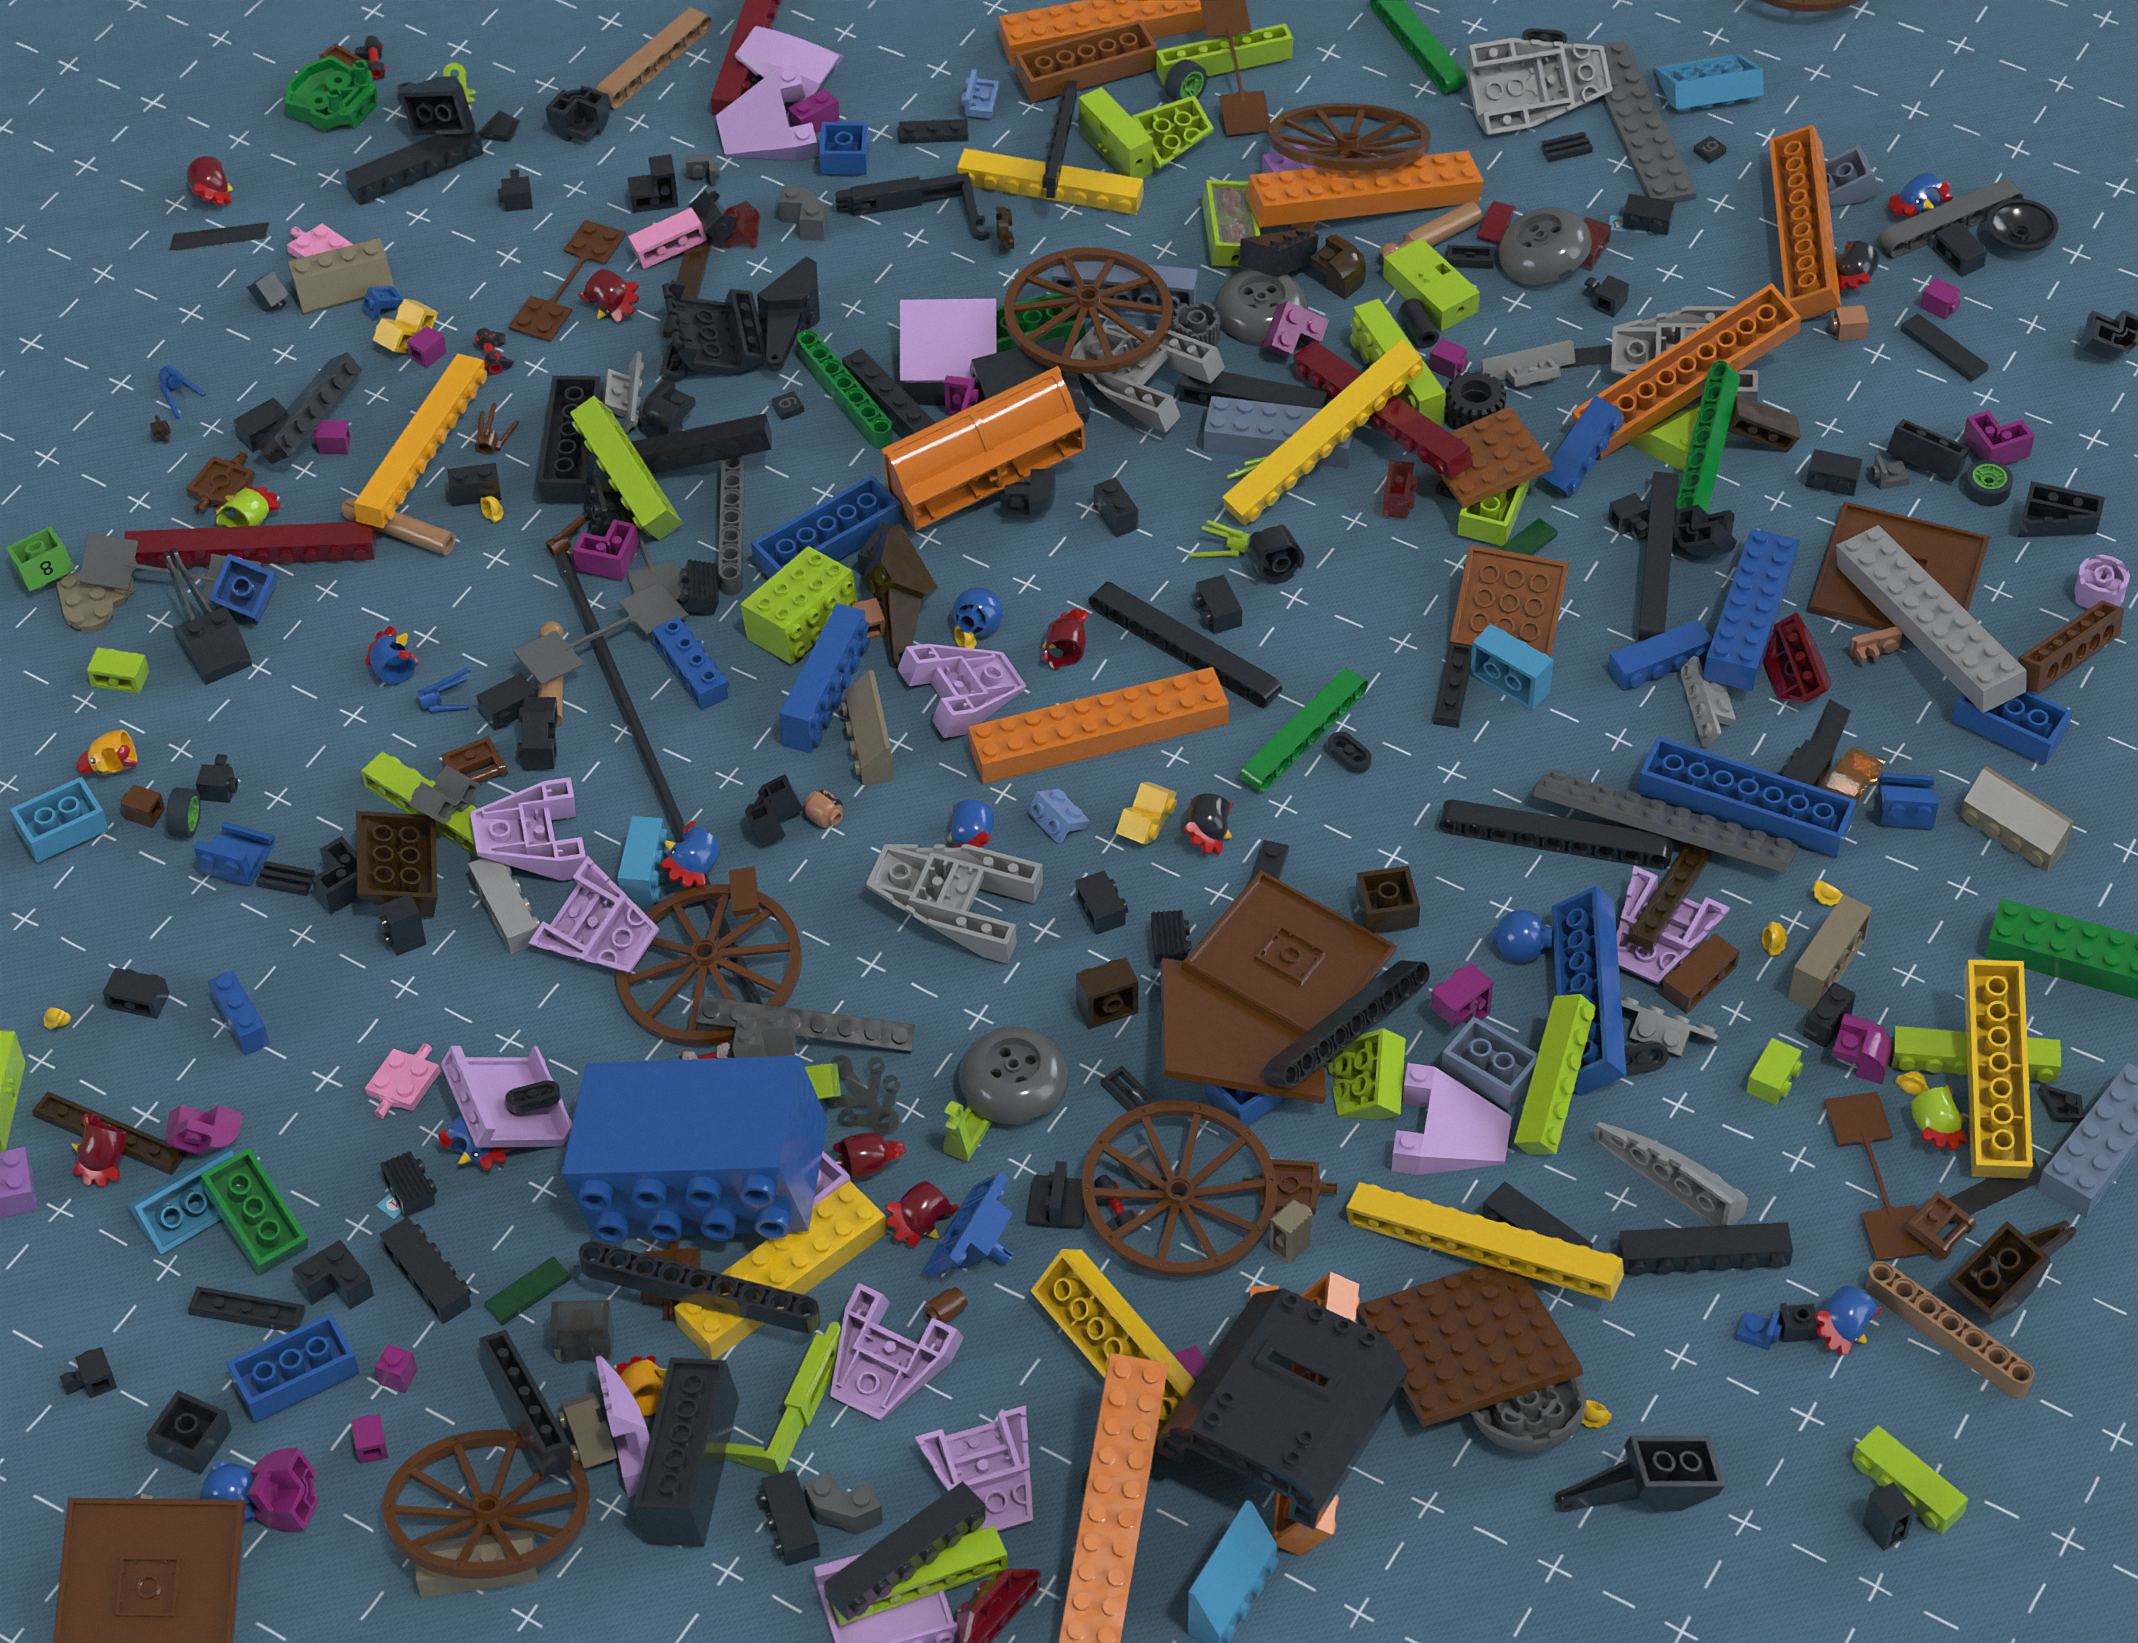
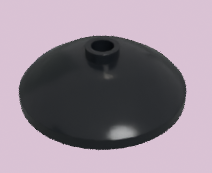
(2022, 225)

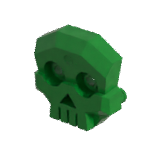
(331, 94)

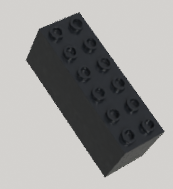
(686, 1452)

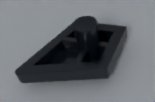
(500, 126)
(2063, 1104)

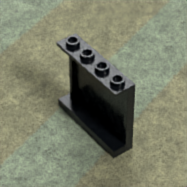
(1011, 367)

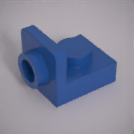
(381, 297)
(1759, 1330)

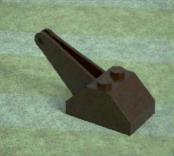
(902, 585)
(2008, 1268)

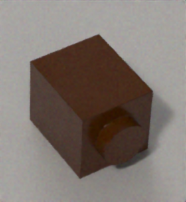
(142, 806)

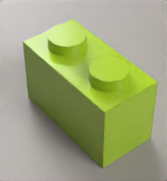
(118, 670)
(1774, 1072)

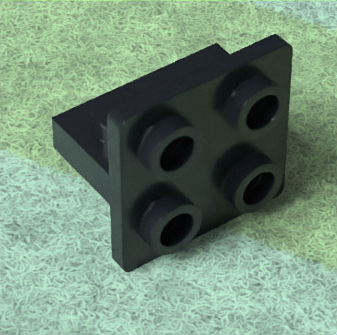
(602, 508)
(1057, 1200)

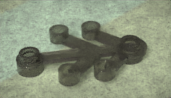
(867, 1096)

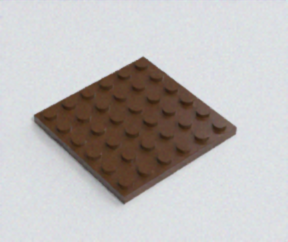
(1471, 1341)

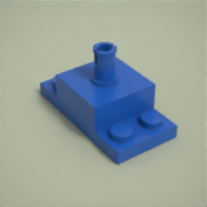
(974, 1229)

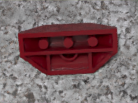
(1795, 662)
(996, 1604)

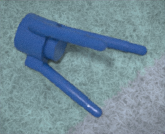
(173, 379)
(430, 695)

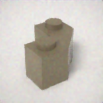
(589, 1431)

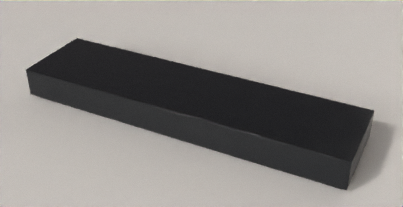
(1944, 347)
(1453, 686)
(246, 1309)

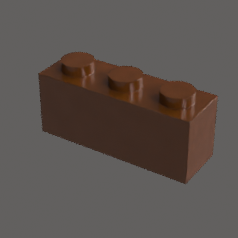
(1700, 973)

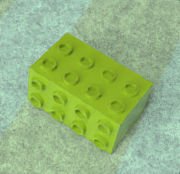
(796, 604)

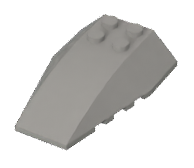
(1531, 81)

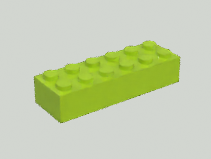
(1374, 335)
(626, 469)

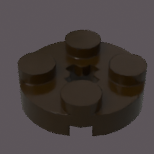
(1003, 220)

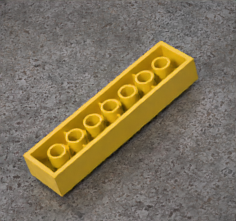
(1997, 1069)
(837, 1233)
(1105, 1323)

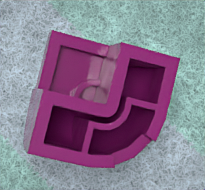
(1864, 1044)
(202, 1131)
(284, 1490)

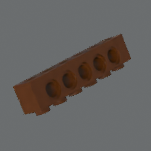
(2071, 645)

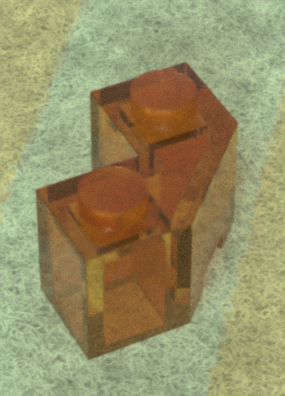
(1854, 773)

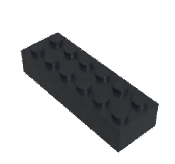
(565, 460)

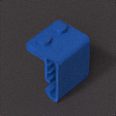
(1907, 800)
(235, 855)

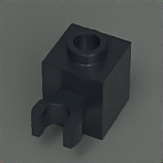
(515, 192)
(1608, 296)
(1629, 515)
(217, 781)
(93, 1374)

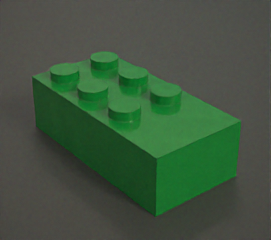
(1032, 320)
(254, 1211)

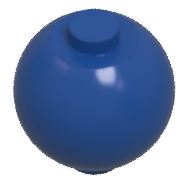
(978, 611)
(1522, 936)
(230, 1483)

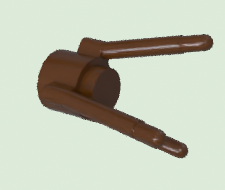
(487, 440)
(560, 542)

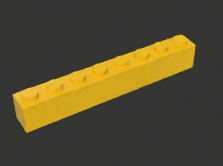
(1074, 187)

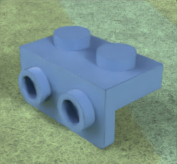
(980, 96)
(1057, 814)

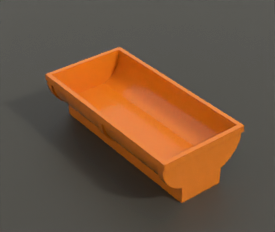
(983, 449)

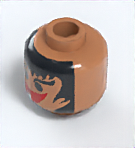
(823, 808)

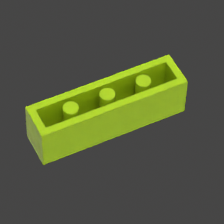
(1930, 1494)

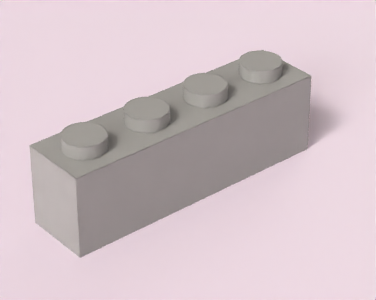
(504, 903)

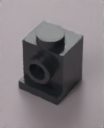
(1798, 1322)

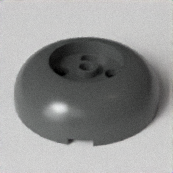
(1544, 245)
(1249, 302)
(1030, 1079)
(1527, 1427)

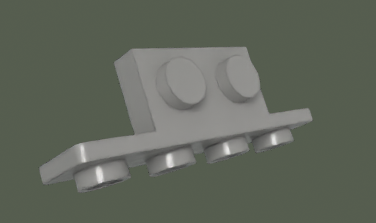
(1531, 364)
(622, 390)
(1707, 701)
(1671, 1032)

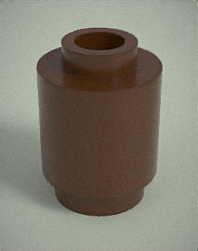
(946, 1305)

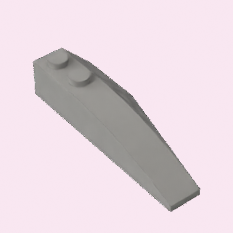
(1676, 1175)

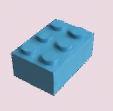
(1511, 667)
(59, 819)
(641, 861)

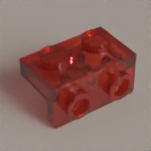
(746, 223)

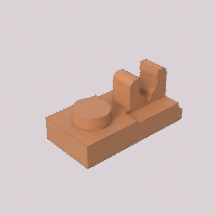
(1875, 644)

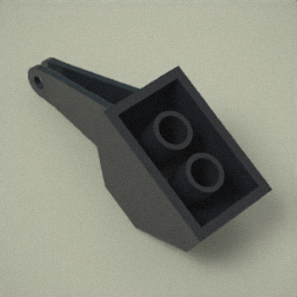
(436, 106)
(787, 309)
(209, 638)
(1660, 1470)

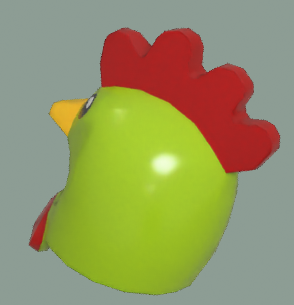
(251, 507)
(1939, 1118)

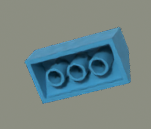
(178, 1206)

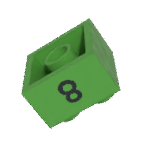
(40, 558)

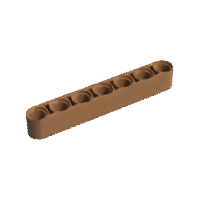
(655, 56)
(1955, 1340)

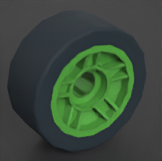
(1185, 80)
(1988, 483)
(183, 812)

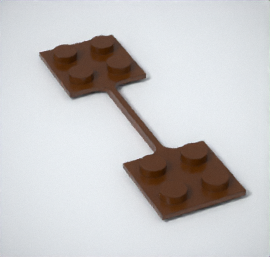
(1243, 110)
(545, 317)
(1862, 1121)

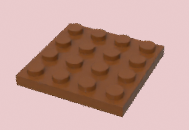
(1501, 456)
(1512, 594)

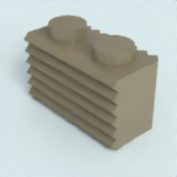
(1290, 1231)

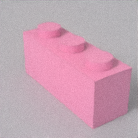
(667, 238)

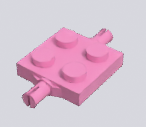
(315, 241)
(402, 1080)

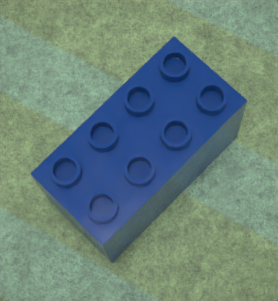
(696, 1148)

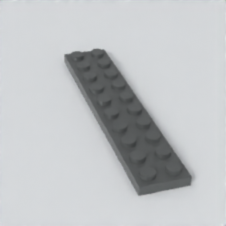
(1643, 129)
(1666, 820)

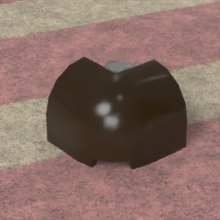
(1342, 264)

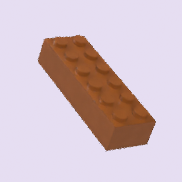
(1086, 59)

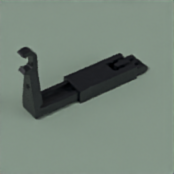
(911, 193)

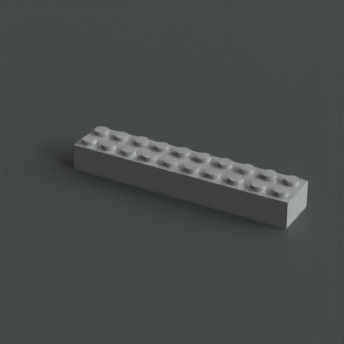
(1931, 619)

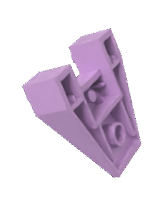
(758, 123)
(967, 680)
(522, 834)
(1459, 1127)
(880, 1368)

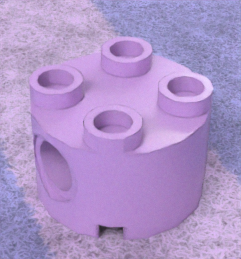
(2101, 580)

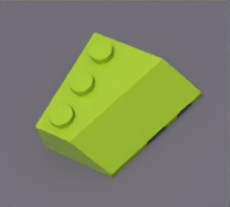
(1174, 128)
(1670, 437)
(1369, 1076)

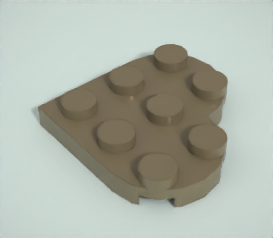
(89, 605)

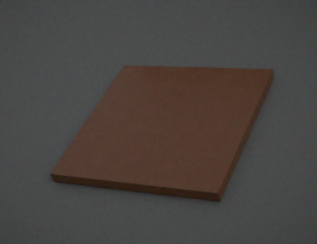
(1944, 552)
(1287, 955)
(1222, 1040)
(150, 1571)

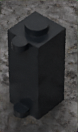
(713, 216)

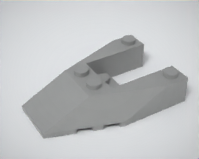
(1642, 341)
(1127, 384)
(942, 884)

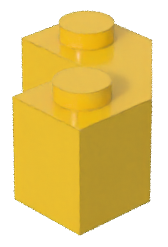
(410, 319)
(1147, 814)

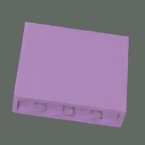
(944, 336)
(480, 1093)
(914, 1622)

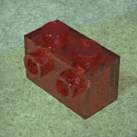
(1398, 489)

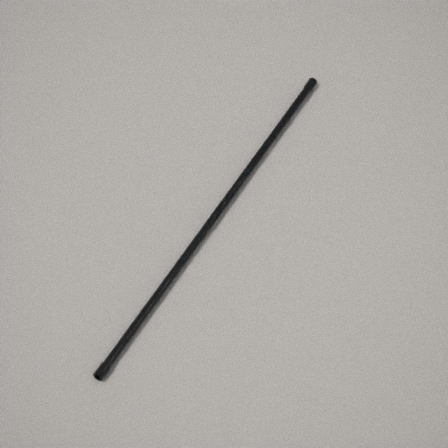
(569, 573)

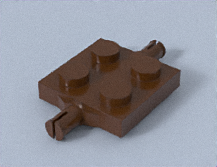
(219, 480)
(1297, 1181)
(673, 1253)

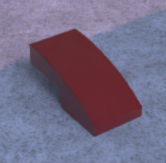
(1496, 221)

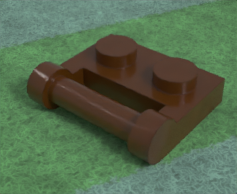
(476, 756)
(1933, 1218)

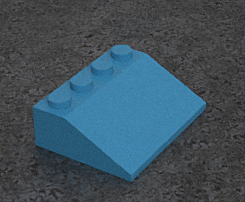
(1710, 81)
(1231, 1578)

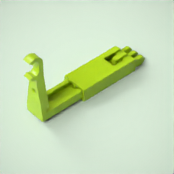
(964, 1129)
(799, 1404)

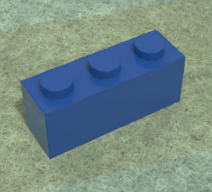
(238, 1012)

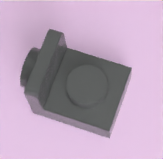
(702, 167)
(1889, 474)
(1142, 1156)

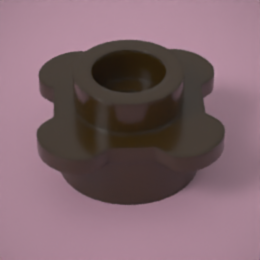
(160, 429)

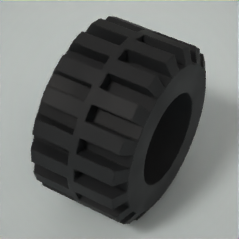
(1473, 398)

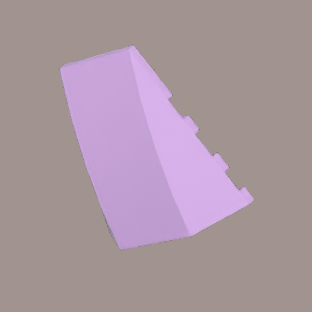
(772, 50)
(598, 923)
(1682, 934)
(625, 1425)
(991, 1463)

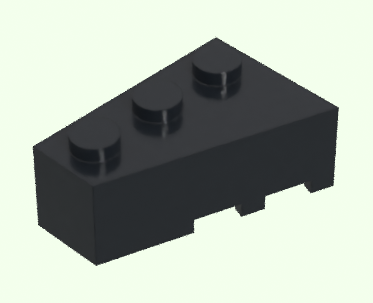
(1278, 251)
(2059, 512)

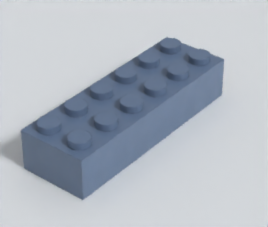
(1180, 282)
(1260, 428)
(2096, 1148)

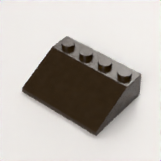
(396, 858)

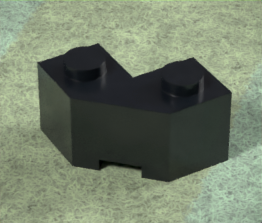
(539, 726)
(775, 803)

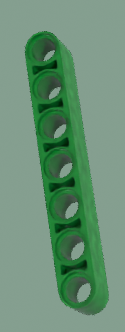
(1420, 44)
(844, 389)
(1708, 436)
(1303, 730)

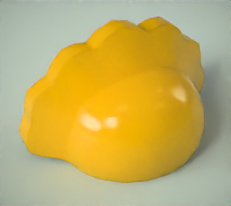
(491, 508)
(965, 639)
(1826, 893)
(1774, 938)
(56, 1018)
(1912, 1083)
(1596, 1415)

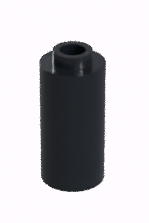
(1419, 323)

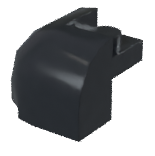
(578, 113)
(2109, 336)
(664, 410)
(1031, 498)
(1704, 533)

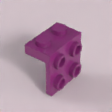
(959, 394)

